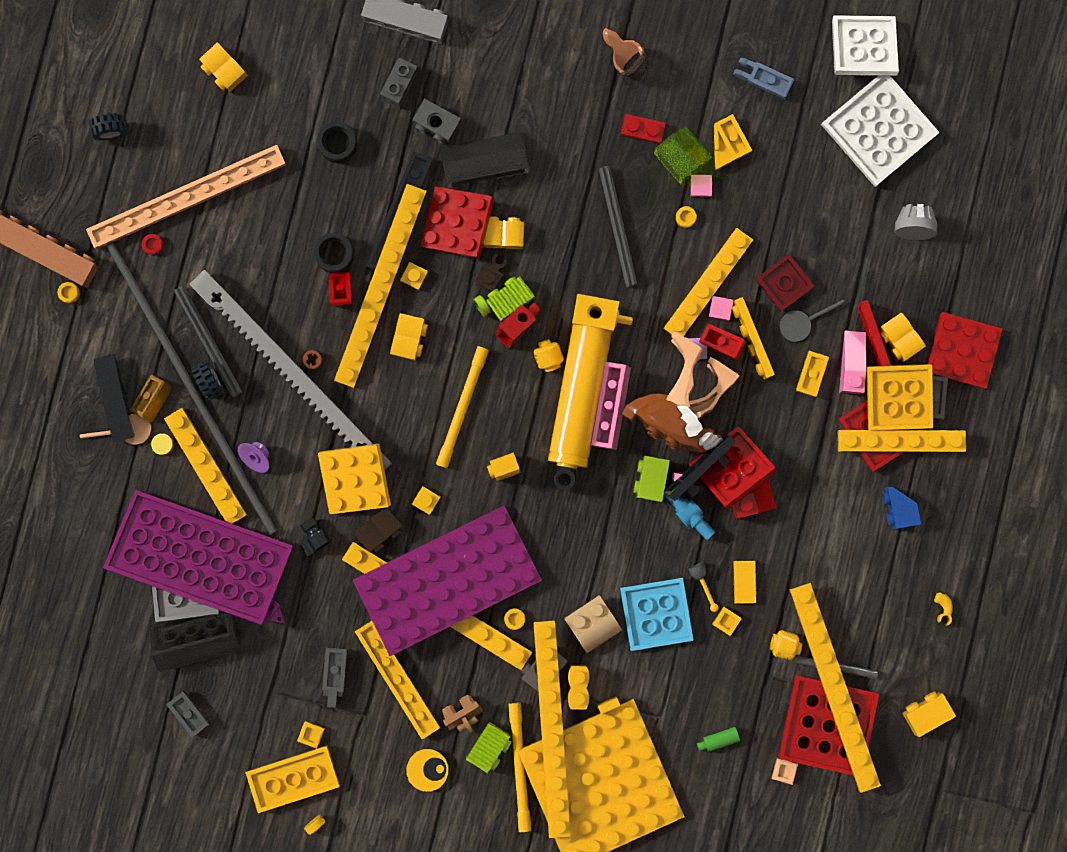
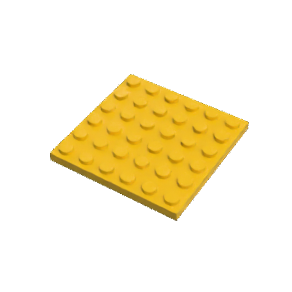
(612, 781)

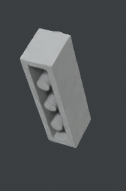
(406, 18)

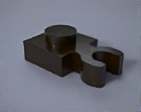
(490, 276)

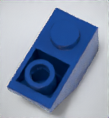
(902, 510)

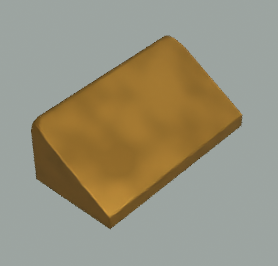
(151, 398)

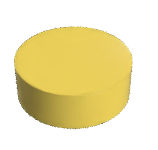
(162, 444)

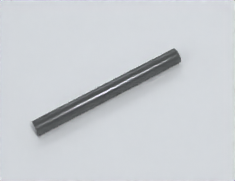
(844, 668)

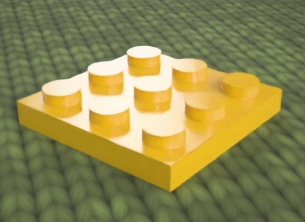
(900, 397)
(354, 479)

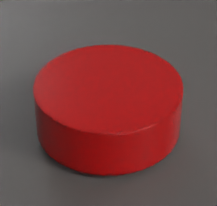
(152, 244)

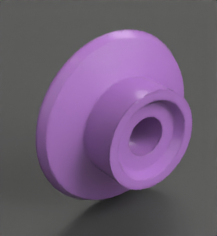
(254, 456)

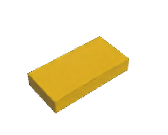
(744, 582)

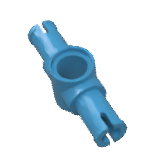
(691, 515)

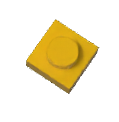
(414, 276)
(426, 500)

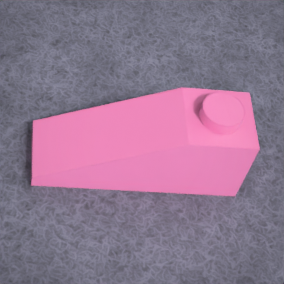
(853, 363)

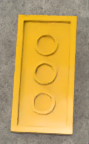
(292, 779)

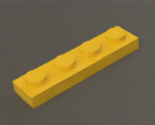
(748, 330)

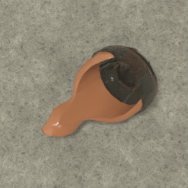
(629, 56)

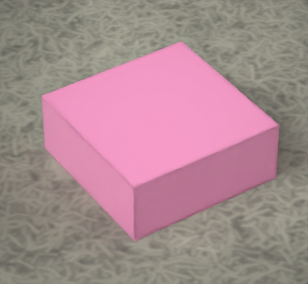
(701, 186)
(720, 308)

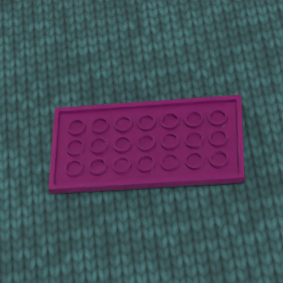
(198, 557)
(447, 580)

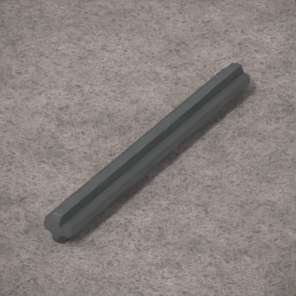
(618, 226)
(208, 341)

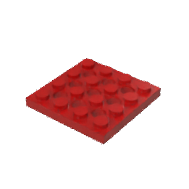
(794, 728)

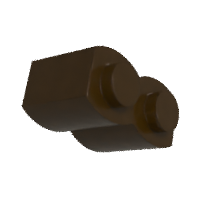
(379, 529)

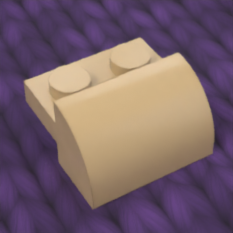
(593, 624)

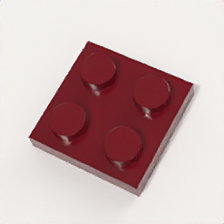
(784, 282)

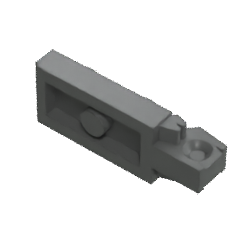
(334, 674)

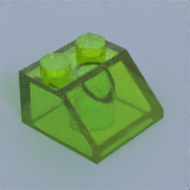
(682, 154)

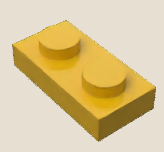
(812, 374)

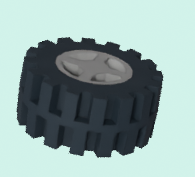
(108, 126)
(208, 380)

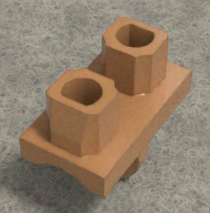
(464, 718)

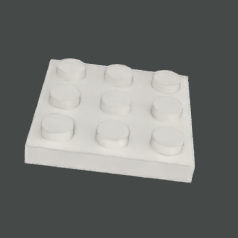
(865, 45)

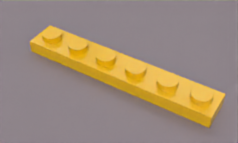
(708, 283)
(901, 441)
(205, 466)
(398, 681)

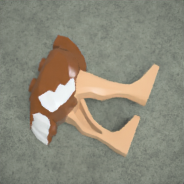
(673, 415)

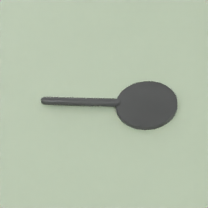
(797, 325)

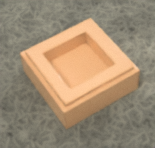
(784, 771)

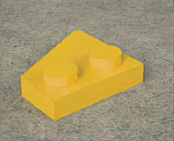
(729, 142)

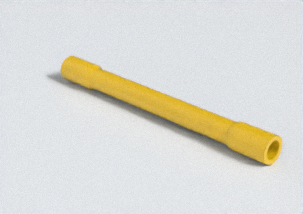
(477, 365)
(523, 813)

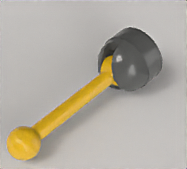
(699, 572)

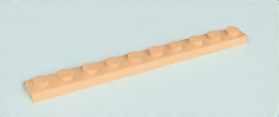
(186, 197)

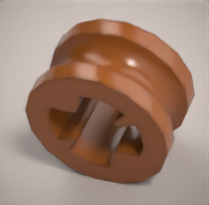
(306, 359)

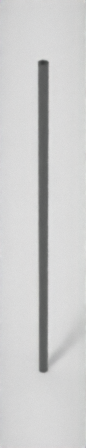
(191, 388)

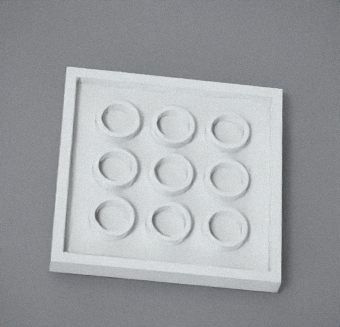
(880, 128)

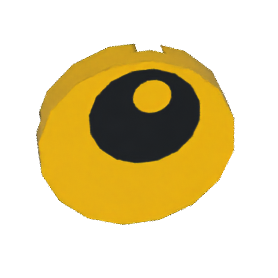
(427, 770)

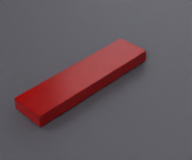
(873, 334)

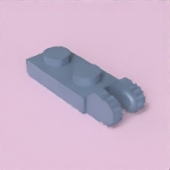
(765, 78)

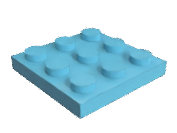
(656, 614)

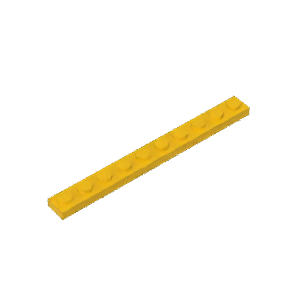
(380, 285)
(470, 627)
(835, 687)
(552, 729)

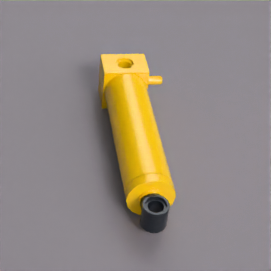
(582, 384)

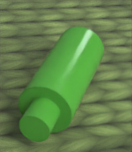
(719, 740)

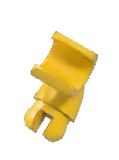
(946, 603)

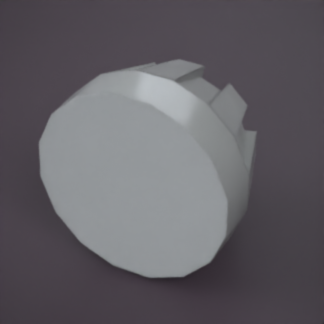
(916, 223)

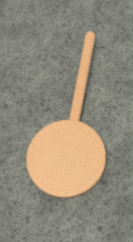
(140, 426)

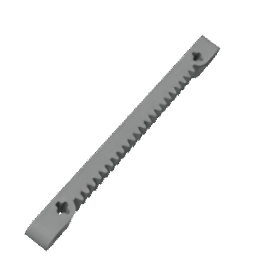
(208, 288)

